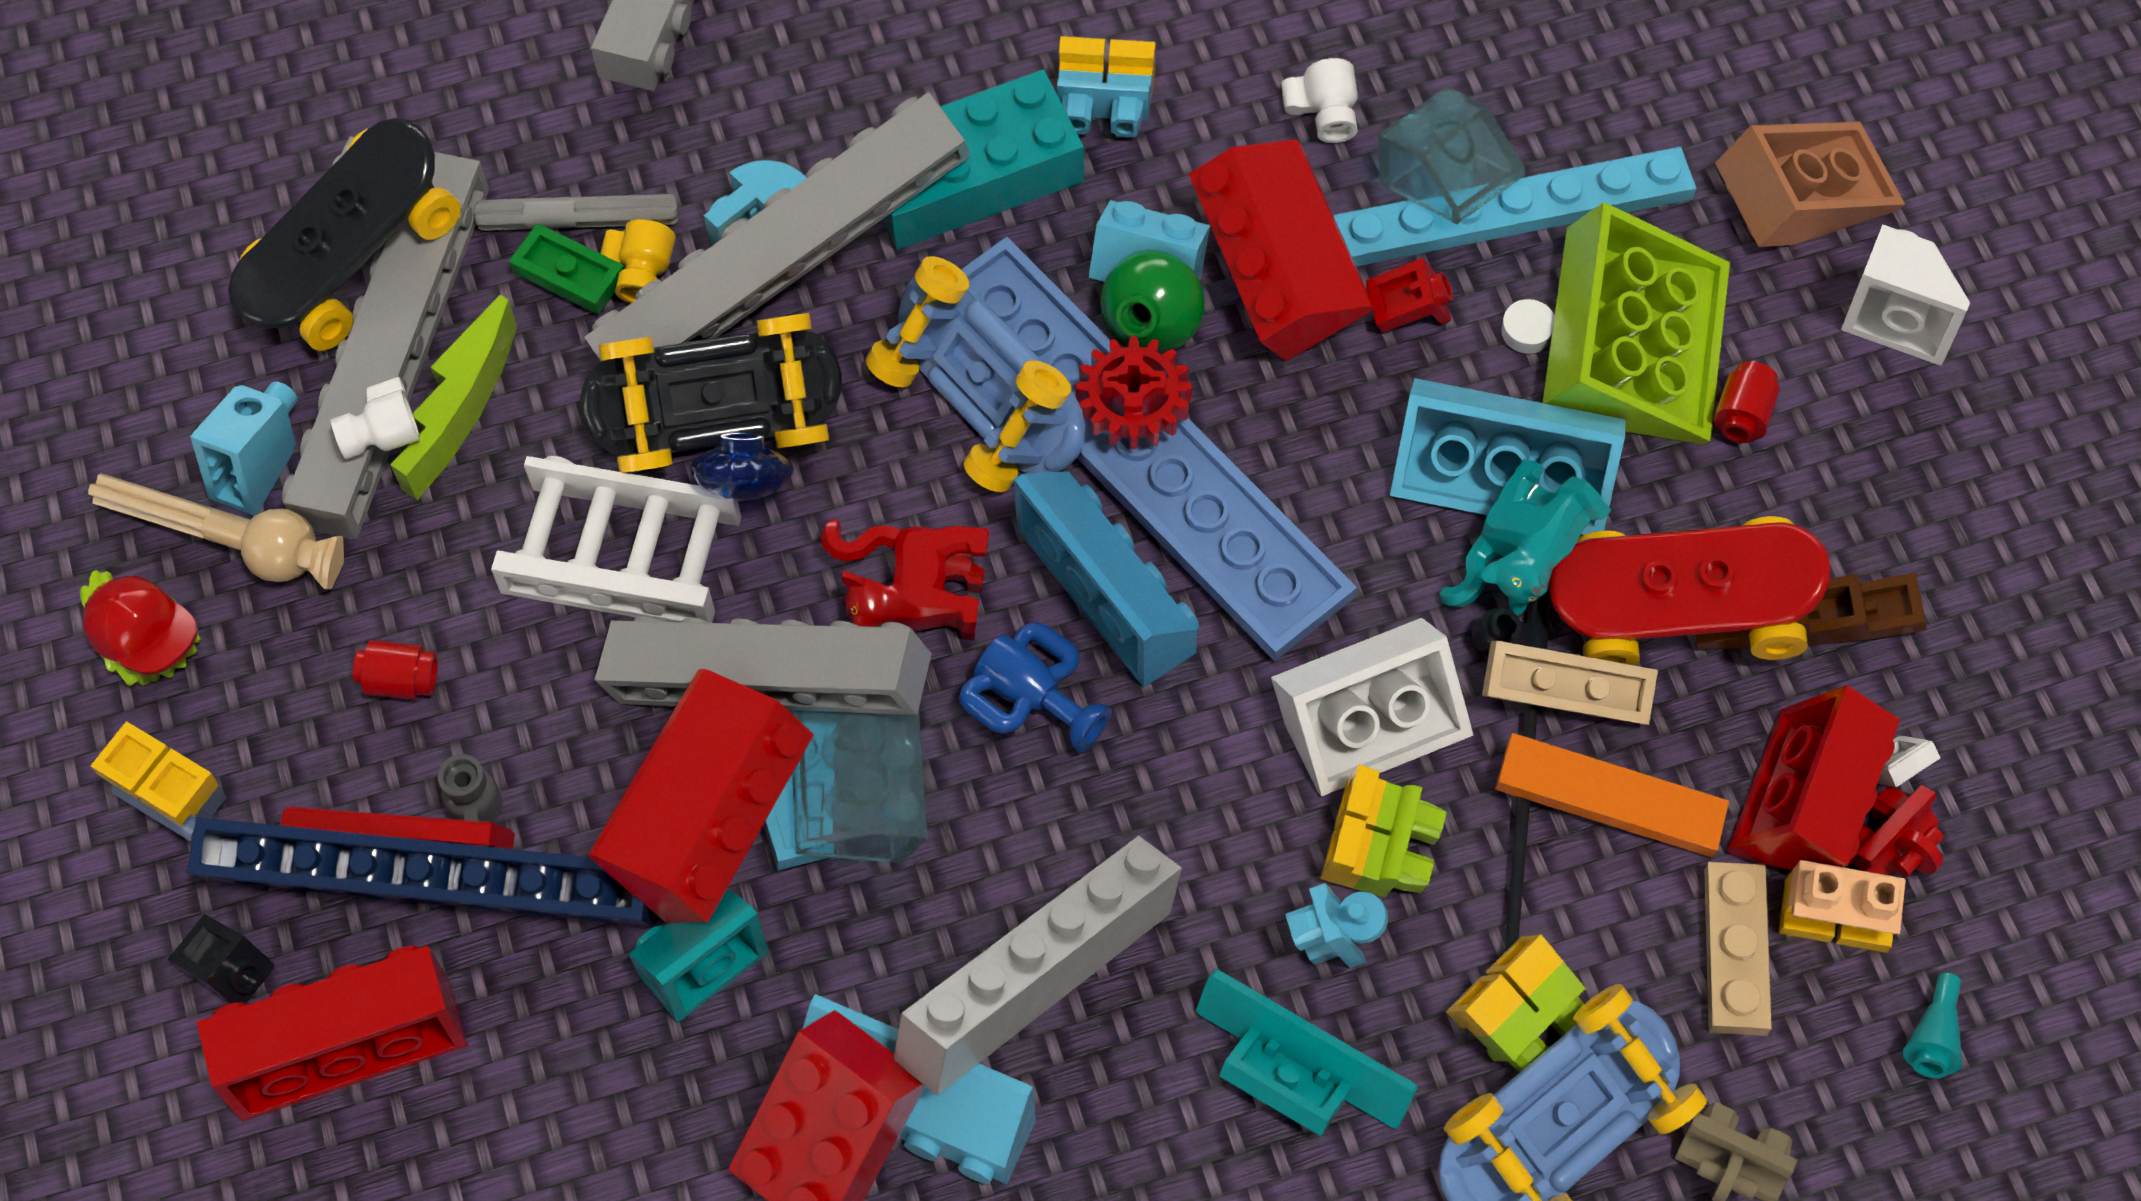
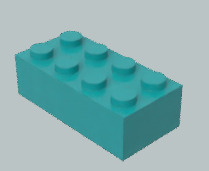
(1017, 151)

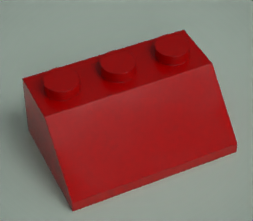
(1816, 781)

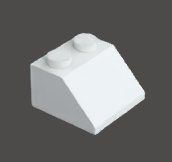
(1907, 297)

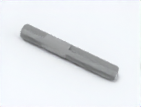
(575, 211)

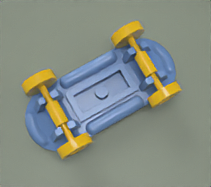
(985, 374)
(1569, 1106)

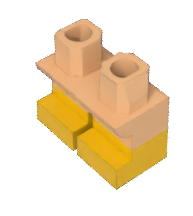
(1860, 902)

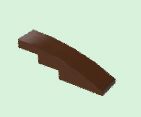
(1849, 613)

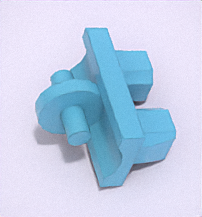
(1333, 925)

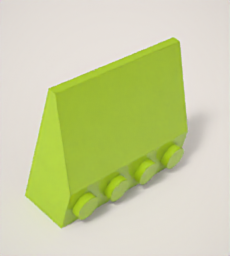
(1637, 327)

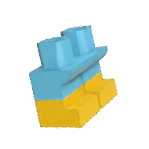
(1128, 85)

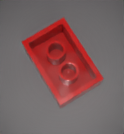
(827, 1117)

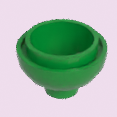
(1165, 288)

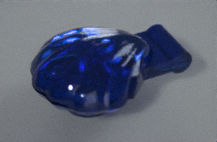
(741, 468)

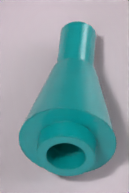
(1936, 1043)

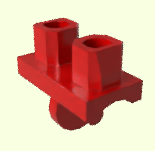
(1905, 838)

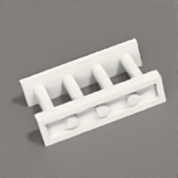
(632, 589)

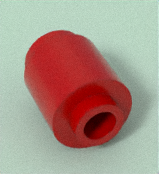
(1747, 402)
(395, 670)

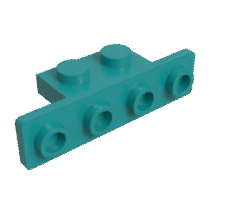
(1296, 1063)

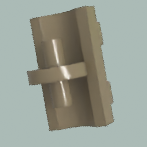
(1734, 1159)

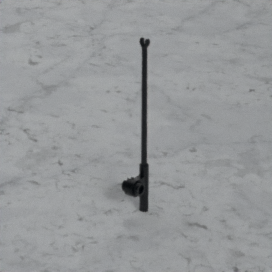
(1505, 626)

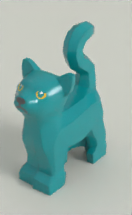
(1531, 533)

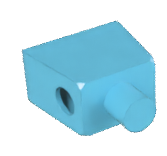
(246, 445)

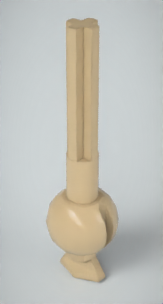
(273, 543)

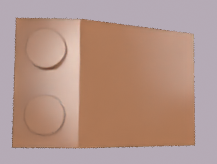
(1806, 180)

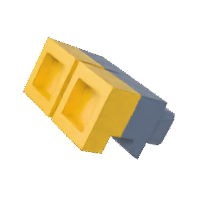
(158, 780)

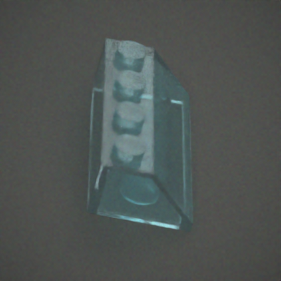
(860, 786)

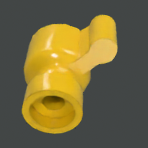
(643, 250)

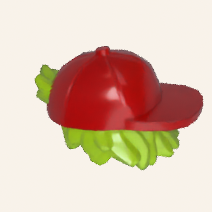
(137, 627)

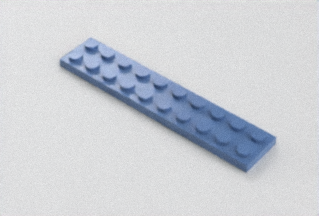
(1184, 486)

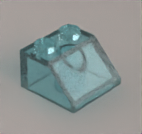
(1448, 156)

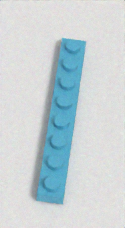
(1524, 207)

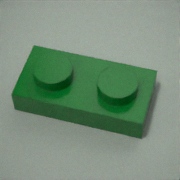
(566, 268)

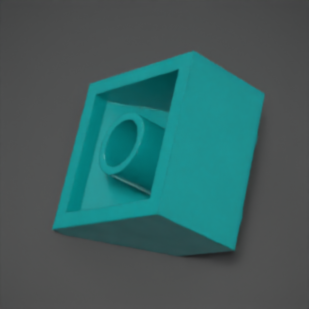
(696, 960)

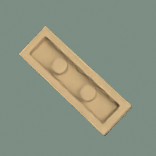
(1570, 682)
(1737, 949)

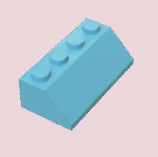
(1468, 442)
(973, 1122)

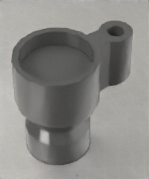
(469, 790)

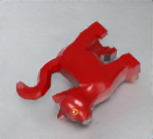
(921, 566)

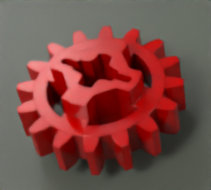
(1159, 385)

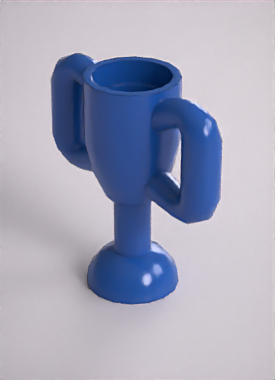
(1029, 684)

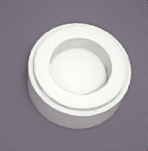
(1528, 326)

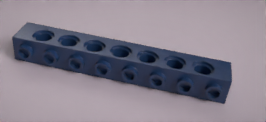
(411, 871)

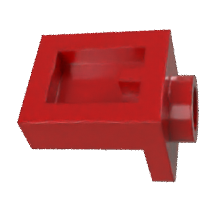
(1409, 295)

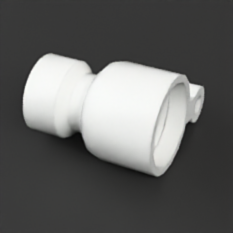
(1329, 91)
(384, 422)

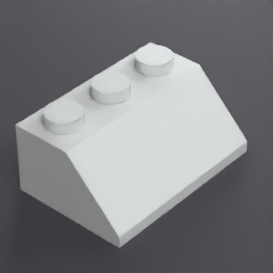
(1373, 704)

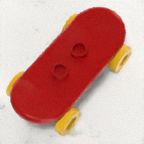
(1692, 584)

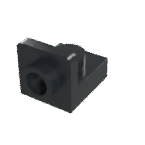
(222, 960)

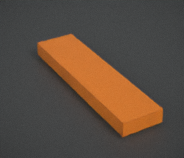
(1612, 795)

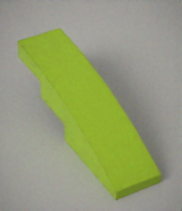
(465, 383)

